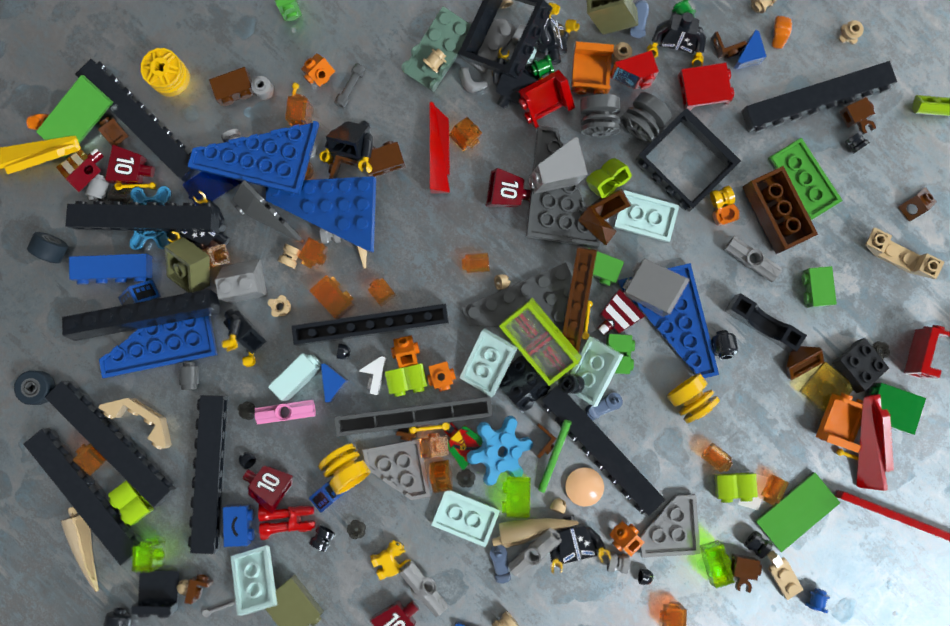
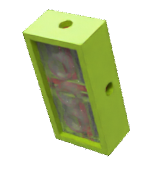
(540, 341)

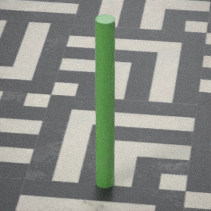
(554, 455)

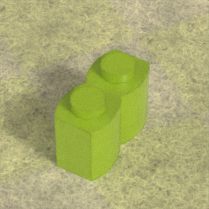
(608, 178)
(406, 379)
(735, 485)
(130, 503)

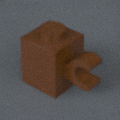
(858, 114)
(745, 568)

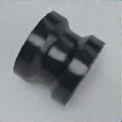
(857, 142)

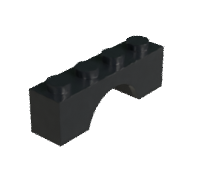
(778, 332)

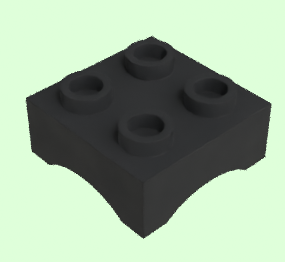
(861, 365)

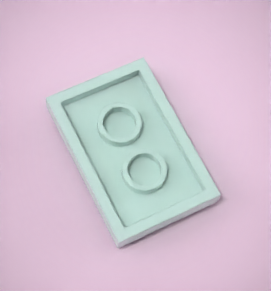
(647, 217)
(488, 362)
(597, 369)
(465, 517)
(253, 580)

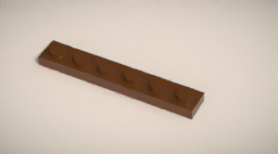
(579, 295)

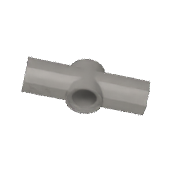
(763, 265)
(542, 546)
(423, 588)

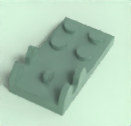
(445, 33)

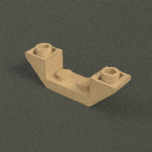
(901, 257)
(160, 434)

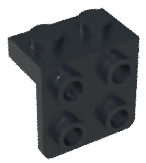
(523, 384)
(157, 594)

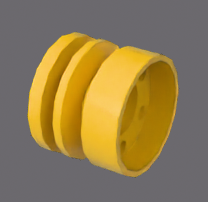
(172, 79)
(693, 398)
(342, 466)

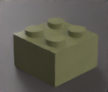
(187, 265)

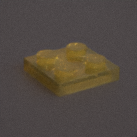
(823, 384)

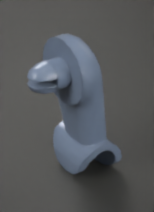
(643, 10)
(607, 404)
(500, 563)

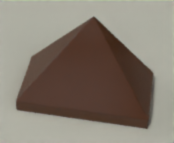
(612, 204)
(597, 225)
(804, 360)

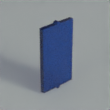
(210, 184)

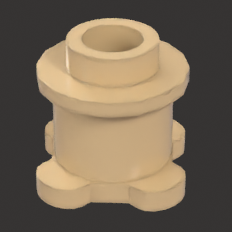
(760, 6)
(851, 32)
(621, 47)
(435, 59)
(274, 304)

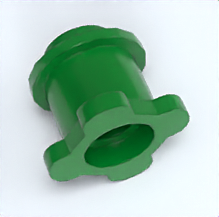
(683, 7)
(542, 67)

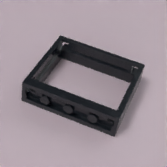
(526, 43)
(708, 139)

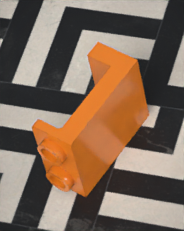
(591, 68)
(841, 422)

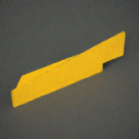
(27, 155)

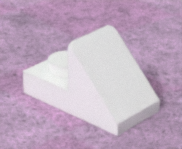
(377, 368)

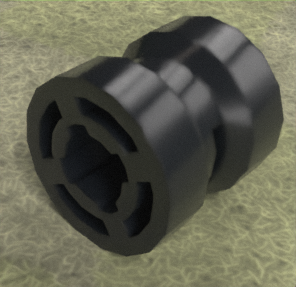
(575, 385)
(321, 538)
(758, 544)

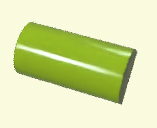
(931, 105)

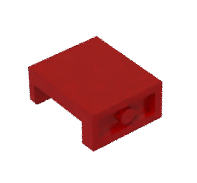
(705, 85)
(545, 97)
(923, 350)

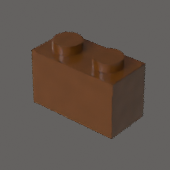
(232, 86)
(386, 159)

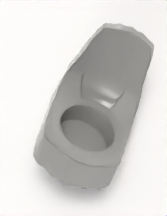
(468, 84)

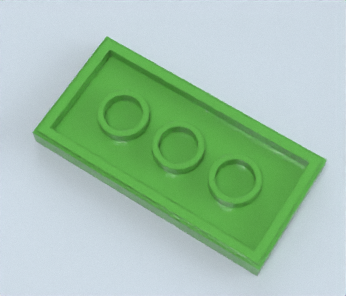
(76, 112)
(807, 178)
(797, 512)

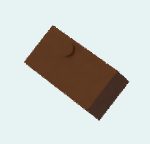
(779, 210)

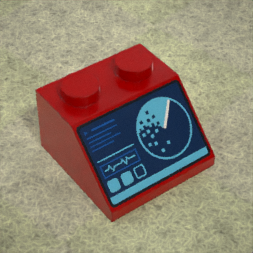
(636, 71)

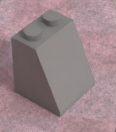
(560, 169)
(241, 281)
(655, 287)

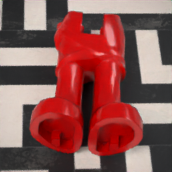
(294, 523)

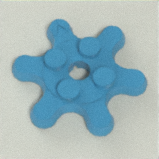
(140, 237)
(488, 452)

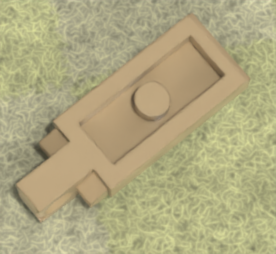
(784, 576)

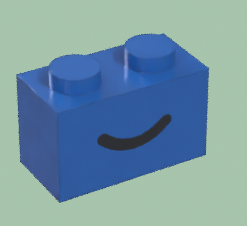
(237, 525)

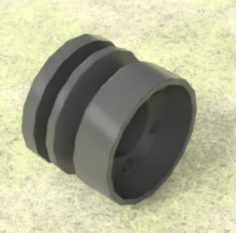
(600, 115)
(646, 117)

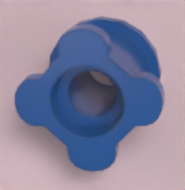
(818, 600)

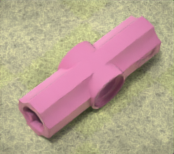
(273, 413)

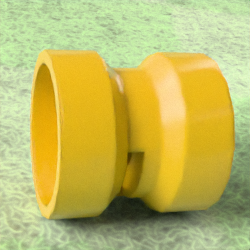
(722, 197)

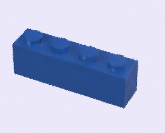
(110, 267)

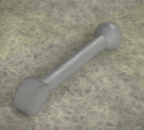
(207, 612)

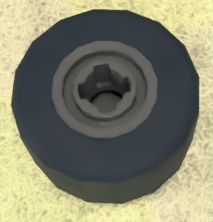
(47, 247)
(42, 386)

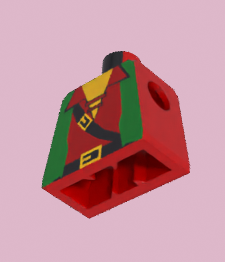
(462, 442)

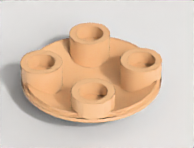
(584, 486)

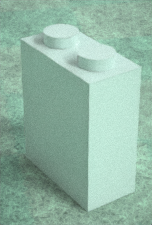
(295, 376)

